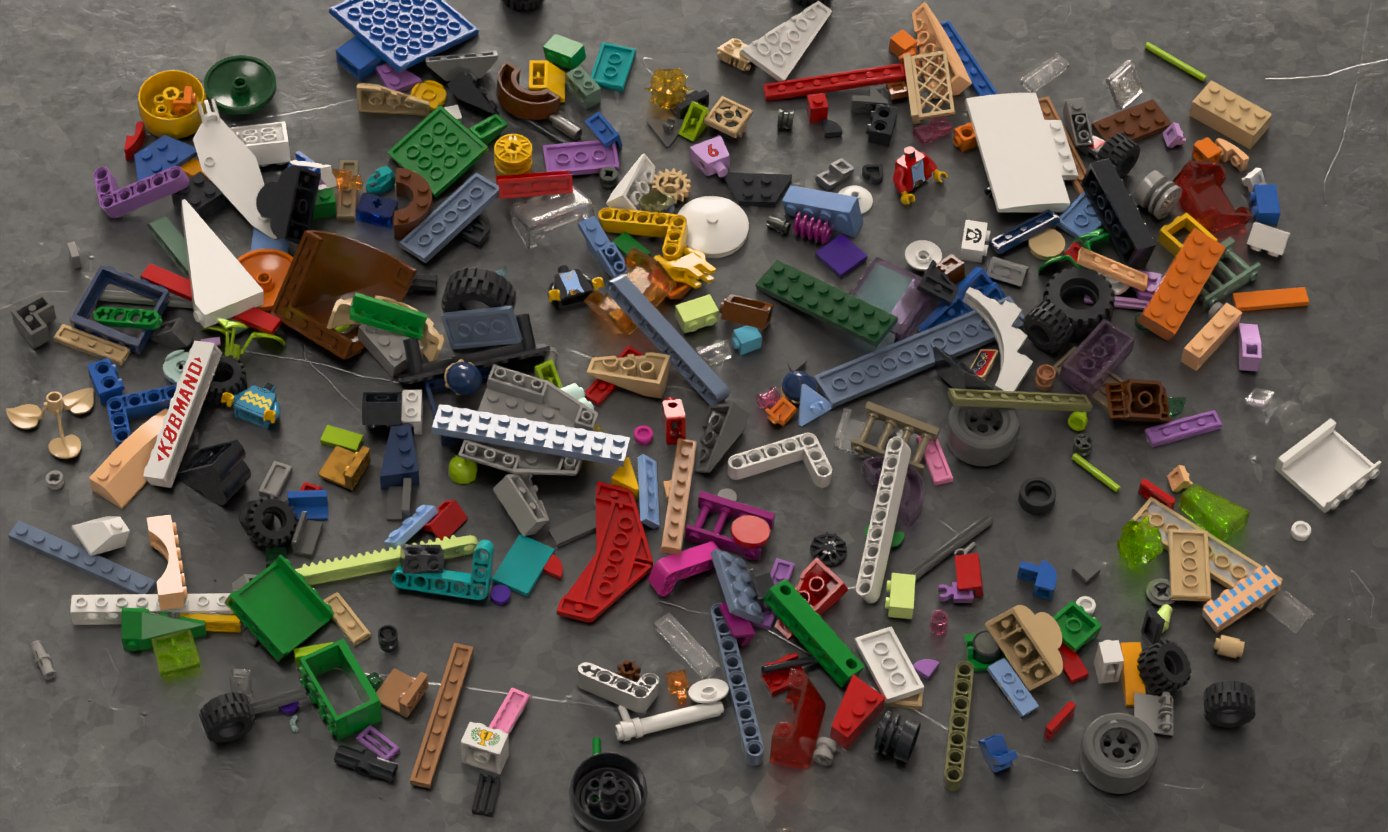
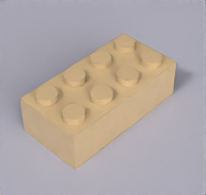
(1230, 114)

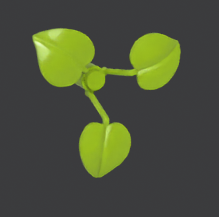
(234, 349)

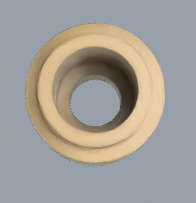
(1229, 646)

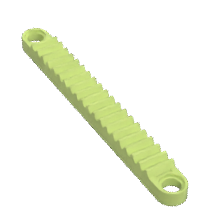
(380, 561)

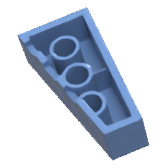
(827, 206)

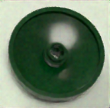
(240, 84)

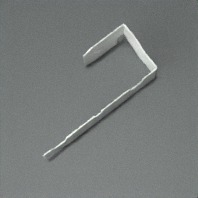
(326, 173)

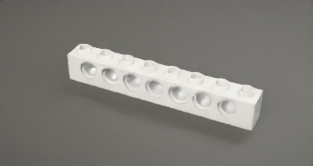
(108, 608)

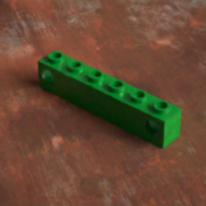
(813, 632)

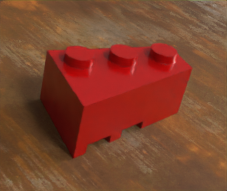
(857, 710)

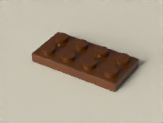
(1134, 122)

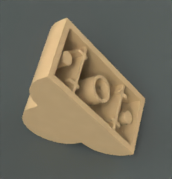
(1029, 644)

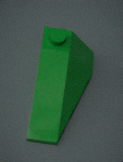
(141, 626)

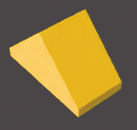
(626, 478)

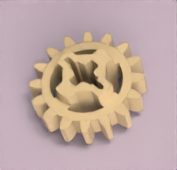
(671, 184)

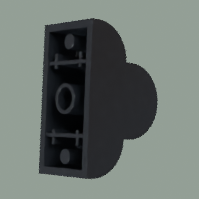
(290, 202)
(217, 471)

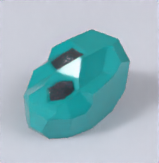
(380, 181)

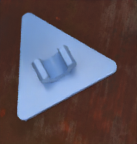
(811, 405)

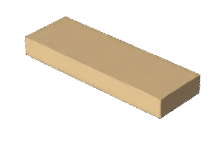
(347, 620)

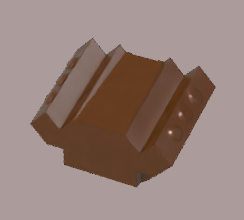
(1138, 401)

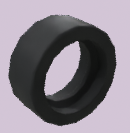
(1036, 507)

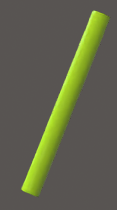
(1175, 61)

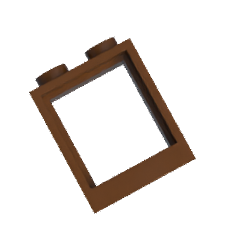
(746, 311)

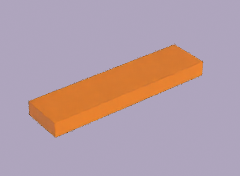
(1270, 299)

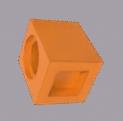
(965, 137)
(1206, 151)

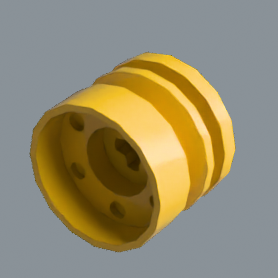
(513, 155)

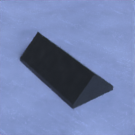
(957, 373)

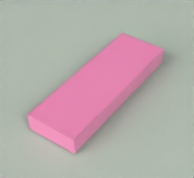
(936, 463)

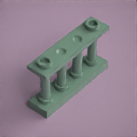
(1235, 282)

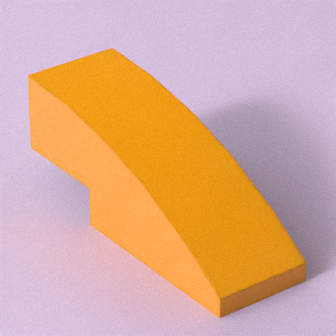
(1129, 674)

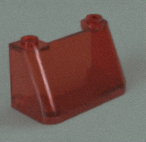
(1205, 198)
(796, 742)

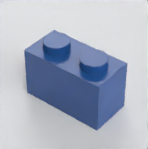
(1265, 203)

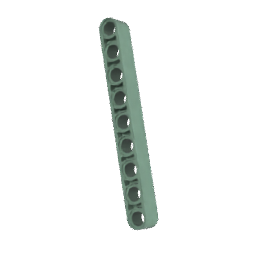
(174, 246)

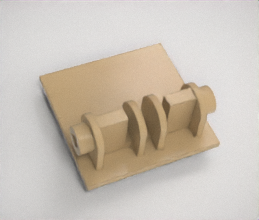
(730, 54)

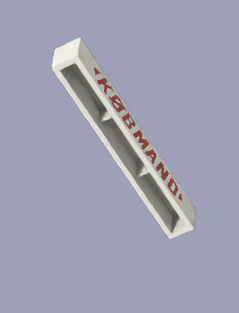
(182, 414)

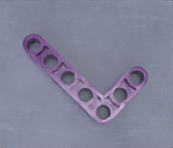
(138, 194)

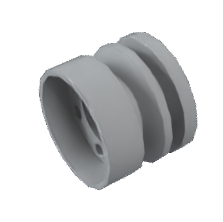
(1157, 194)

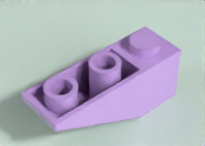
(1249, 347)

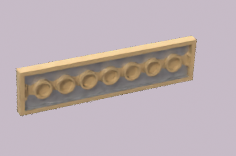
(1225, 562)

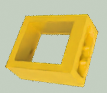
(1166, 232)

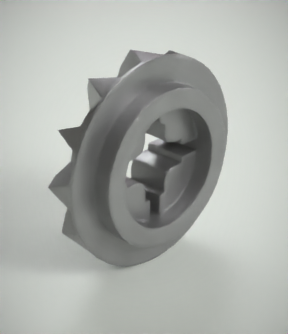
(1156, 586)

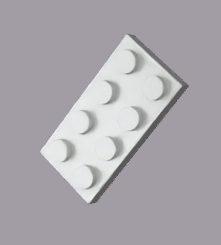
(889, 664)

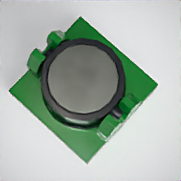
(982, 650)

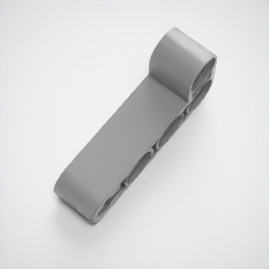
(619, 689)

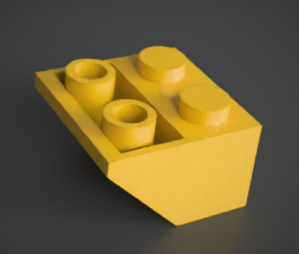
(546, 76)

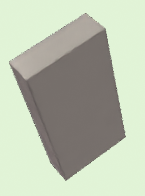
(275, 480)

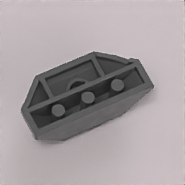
(452, 65)

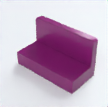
(739, 627)

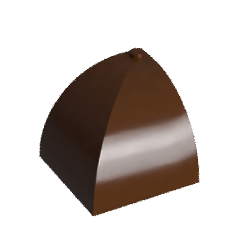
(333, 269)

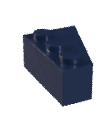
(399, 458)

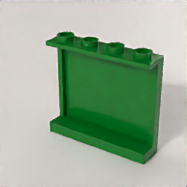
(280, 608)

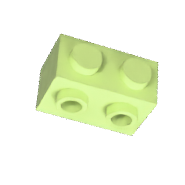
(696, 313)
(901, 595)

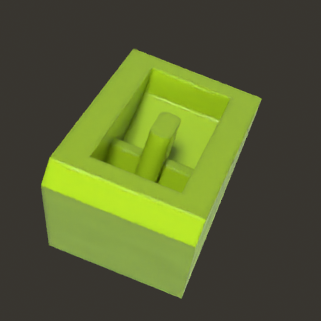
(694, 121)
(548, 372)

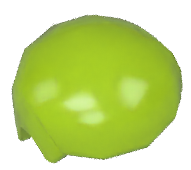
(462, 470)

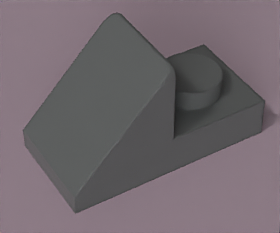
(866, 104)

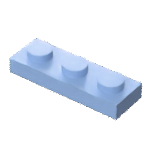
(411, 526)

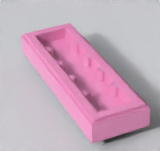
(510, 710)

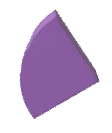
(926, 667)

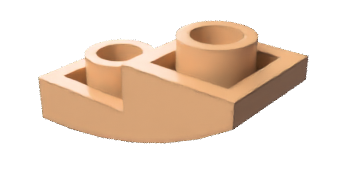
(1232, 153)

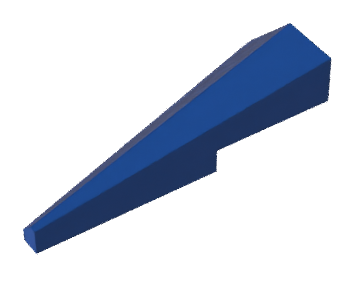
(977, 280)

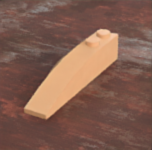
(934, 39)
(122, 472)

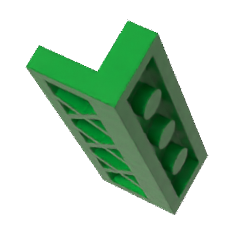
(387, 316)

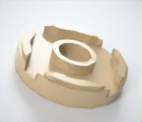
(1047, 244)

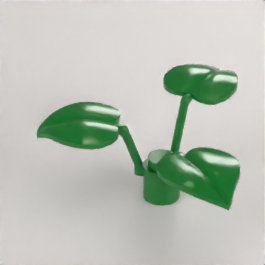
(1086, 244)

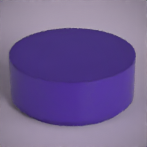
(500, 594)
(289, 708)

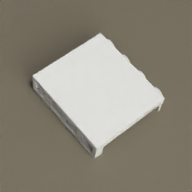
(1326, 467)

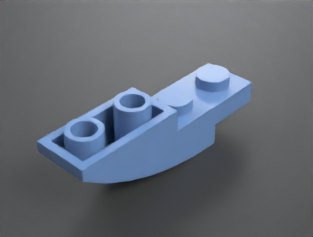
(601, 247)

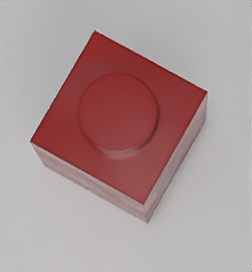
(817, 107)

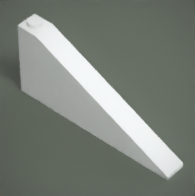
(216, 277)

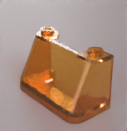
(647, 276)

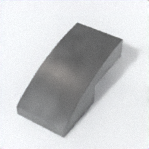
(837, 172)

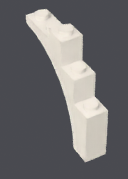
(1009, 339)

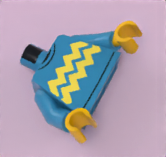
(255, 405)

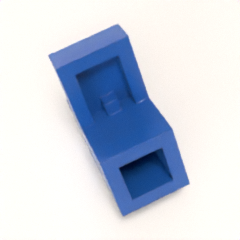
(1043, 577)
(996, 752)

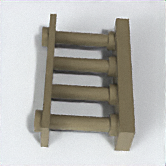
(894, 419)

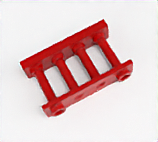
(534, 184)

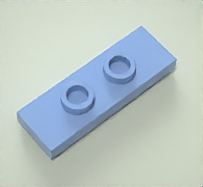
(1012, 687)

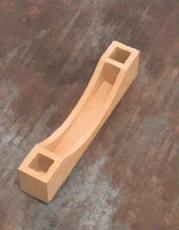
(169, 586)

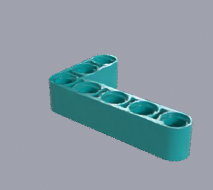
(451, 578)

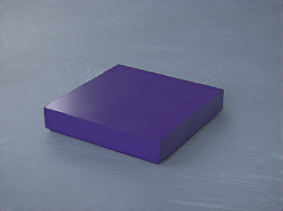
(841, 255)

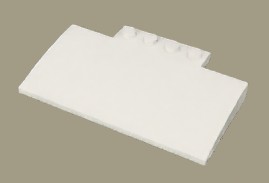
(1022, 152)

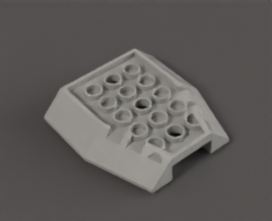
(535, 400)

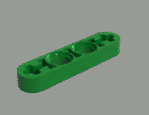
(126, 321)

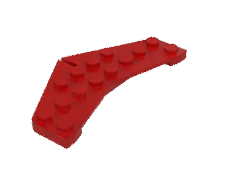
(619, 560)

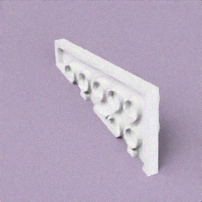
(784, 45)

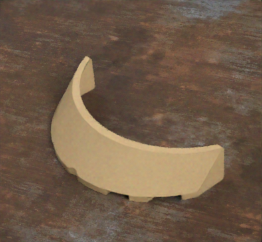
(431, 340)

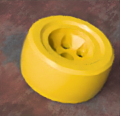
(159, 94)

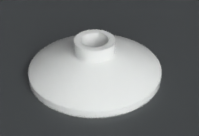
(864, 197)
(921, 253)
(708, 690)

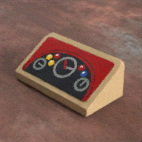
(984, 362)

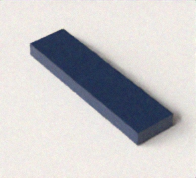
(1024, 231)

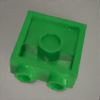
(1076, 626)

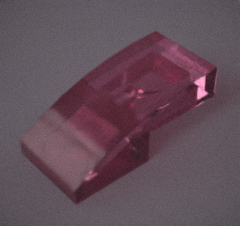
(933, 130)

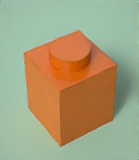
(902, 43)

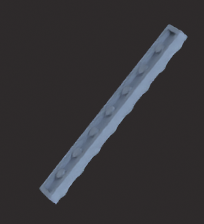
(80, 559)

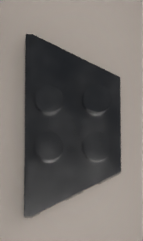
(757, 188)

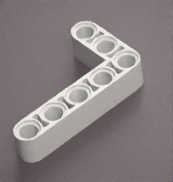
(811, 455)

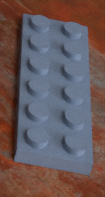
(450, 217)

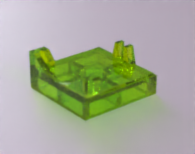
(175, 653)

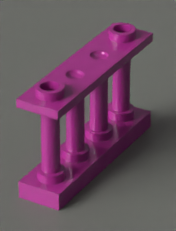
(726, 508)

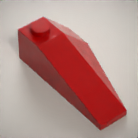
(819, 588)

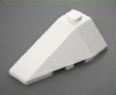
(633, 185)

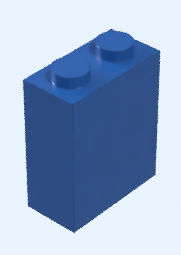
(358, 58)

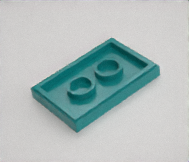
(613, 66)
(523, 565)

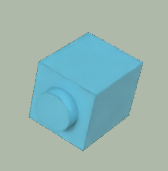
(746, 339)

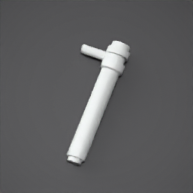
(638, 727)

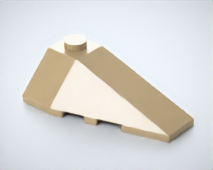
(386, 100)

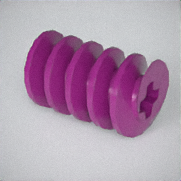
(812, 229)

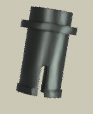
(778, 224)

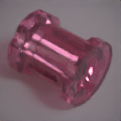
(767, 398)
(938, 622)

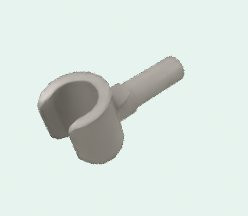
(960, 551)

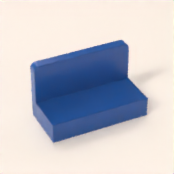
(603, 130)
(312, 501)

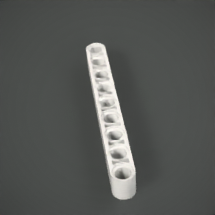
(883, 520)

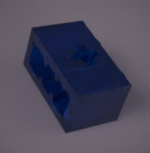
(376, 210)

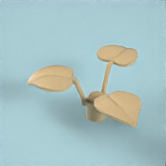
(28, 415)

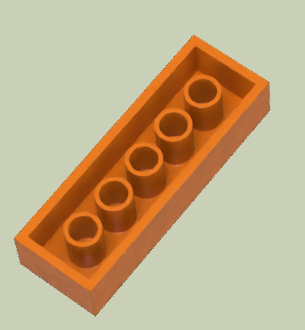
(1181, 284)

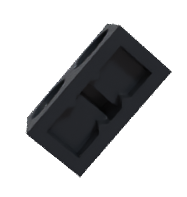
(882, 124)
(421, 558)

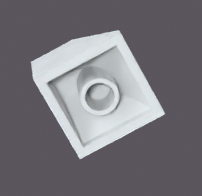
(102, 534)

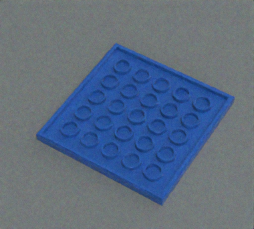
(404, 29)

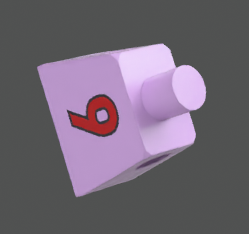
(711, 157)

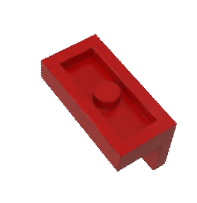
(447, 520)
(969, 573)

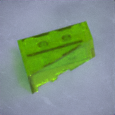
(1213, 511)

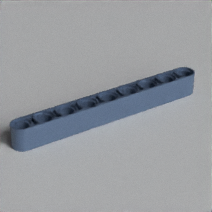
(667, 339)
(737, 691)

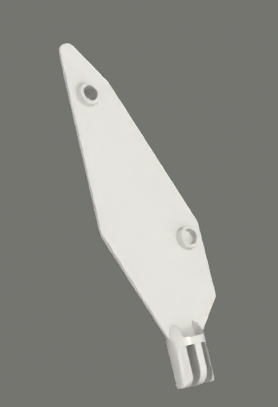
(230, 166)

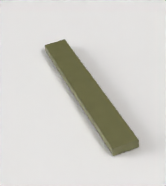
(1019, 400)

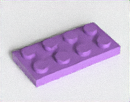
(580, 157)

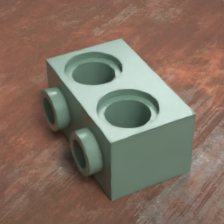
(583, 87)

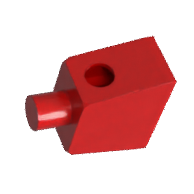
(673, 412)

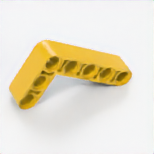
(644, 223)

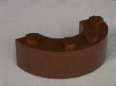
(522, 102)
(418, 191)

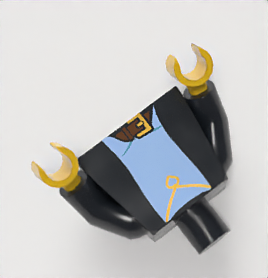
(572, 287)

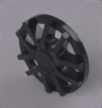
(828, 549)

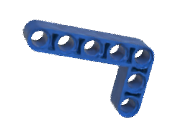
(147, 404)

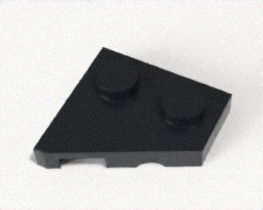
(475, 231)
(937, 285)

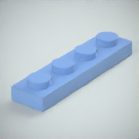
(648, 491)

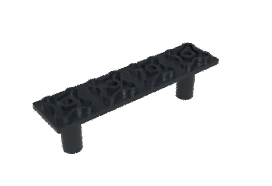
(484, 358)

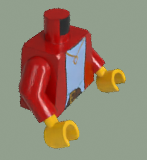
(913, 170)

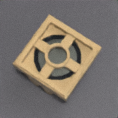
(728, 118)

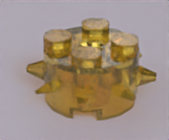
(668, 87)

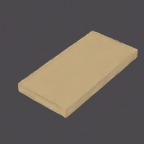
(1189, 565)

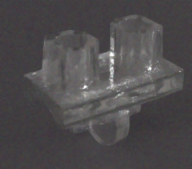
(715, 353)

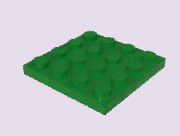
(438, 150)

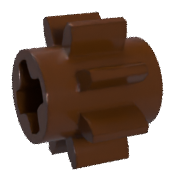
(629, 670)

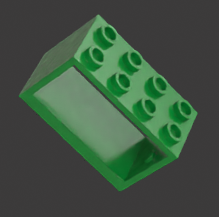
(354, 720)

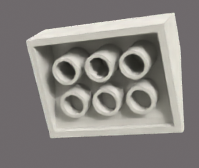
(266, 142)

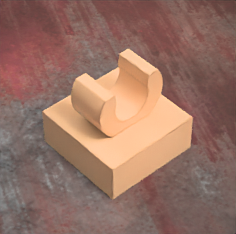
(1179, 479)

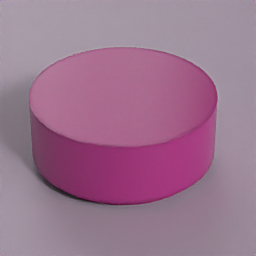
(643, 435)

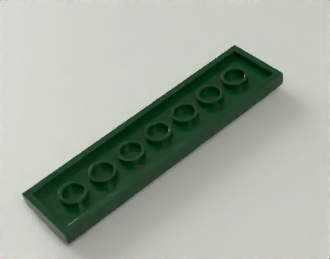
(827, 303)

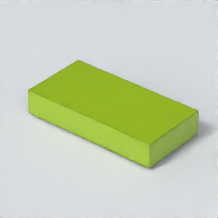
(343, 438)

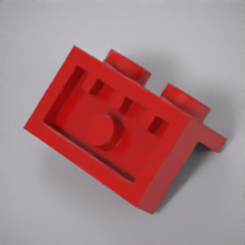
(778, 681)

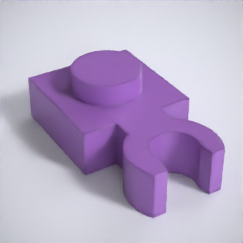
(952, 592)

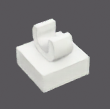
(1253, 178)

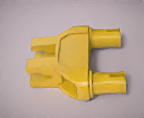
(689, 267)

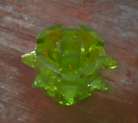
(1139, 542)

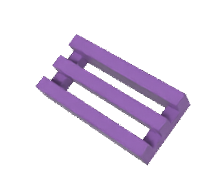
(364, 734)

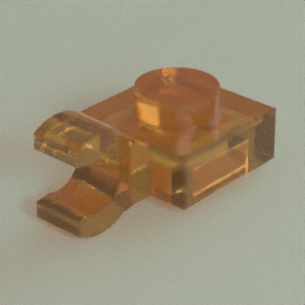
(345, 178)
(678, 683)

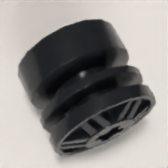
(897, 736)

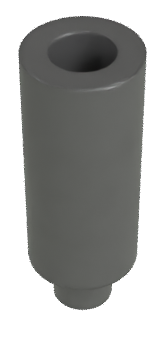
(566, 126)

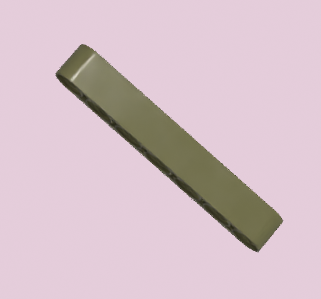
(955, 733)

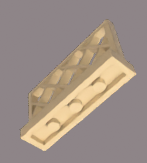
(913, 86)

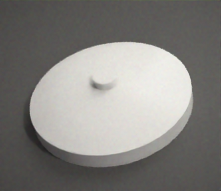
(715, 226)

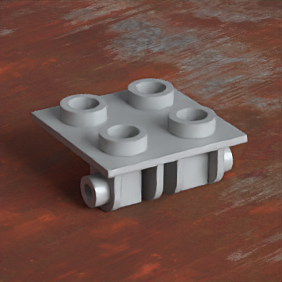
(1155, 712)

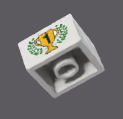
(485, 747)

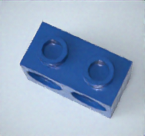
(105, 380)

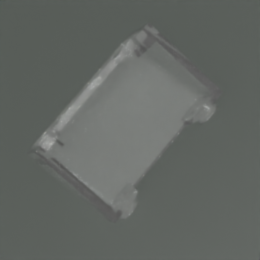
(548, 212)

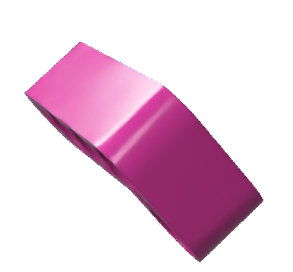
(677, 567)

